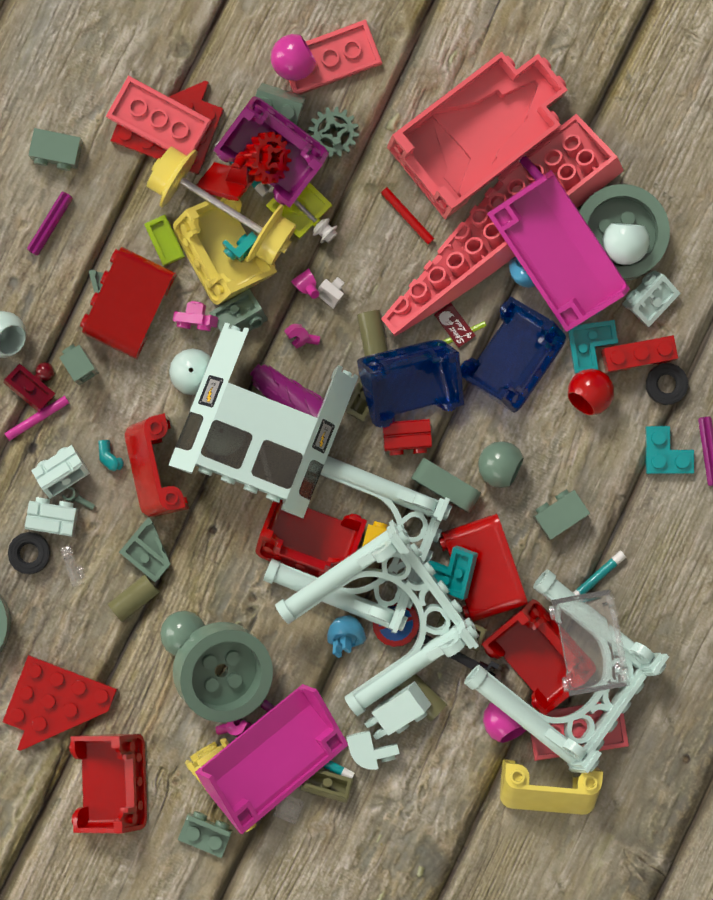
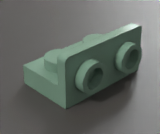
(240, 312)
(205, 834)

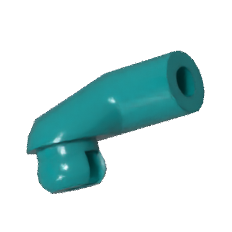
(108, 458)

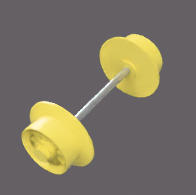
(171, 172)

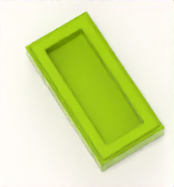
(164, 240)

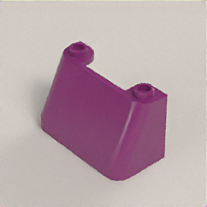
(305, 152)

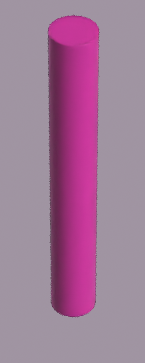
(36, 418)

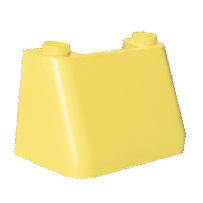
(201, 237)
(518, 794)

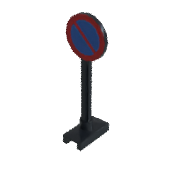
(411, 632)

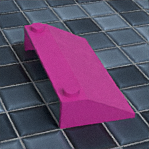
(559, 251)
(272, 758)

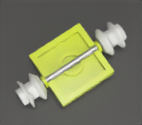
(307, 213)

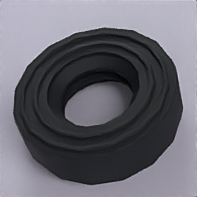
(667, 369)
(43, 553)

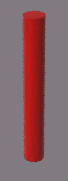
(407, 215)

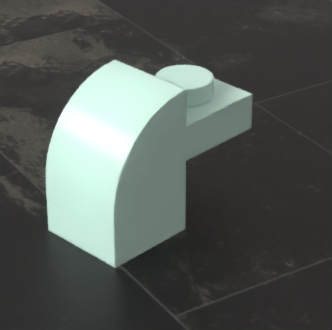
(365, 754)

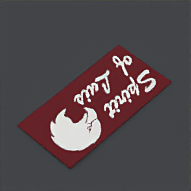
(454, 325)

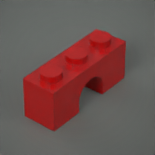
(639, 354)

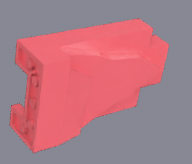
(479, 130)

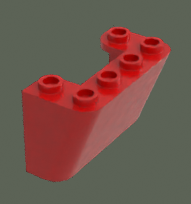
(127, 302)

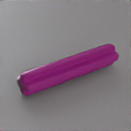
(49, 223)
(706, 434)

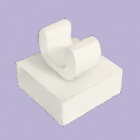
(331, 292)

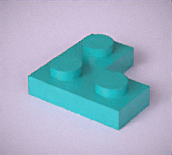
(584, 340)
(660, 457)
(458, 573)

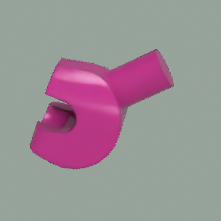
(306, 284)
(302, 336)
(234, 727)

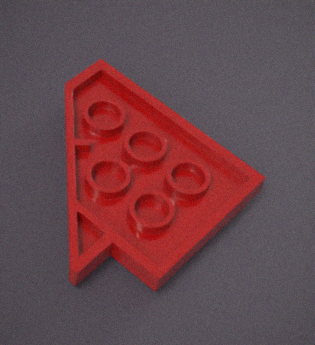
(191, 98)
(53, 701)

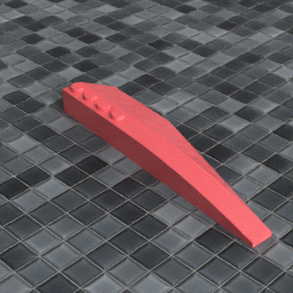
(476, 246)

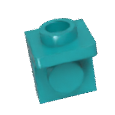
(244, 246)

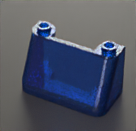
(515, 355)
(411, 380)

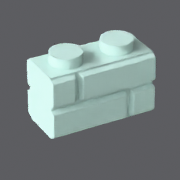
(60, 471)
(51, 518)

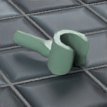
(76, 497)

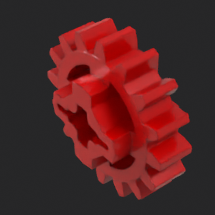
(268, 157)

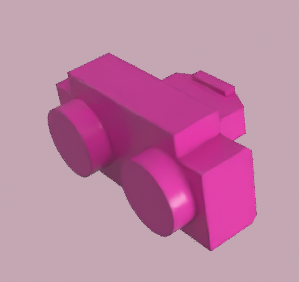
(195, 316)

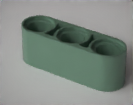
(446, 485)

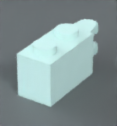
(399, 710)

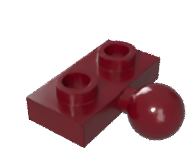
(31, 387)

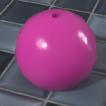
(292, 58)
(500, 725)

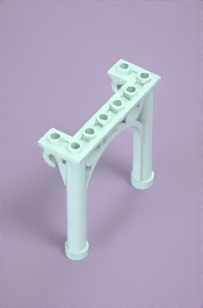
(389, 494)
(382, 548)
(585, 756)

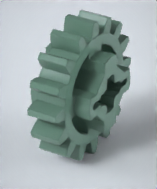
(344, 129)

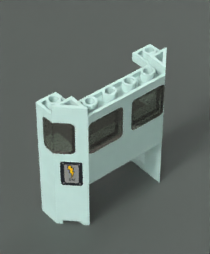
(258, 438)

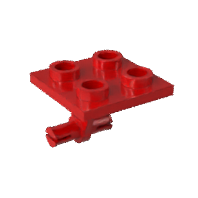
(228, 180)

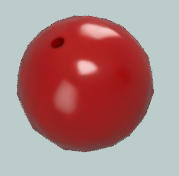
(591, 391)

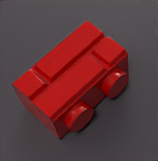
(407, 435)

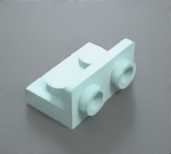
(651, 297)

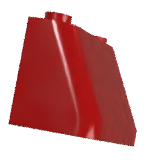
(139, 441)
(310, 542)
(495, 577)
(535, 652)
(111, 783)

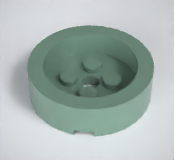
(629, 206)
(238, 688)

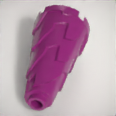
(285, 390)

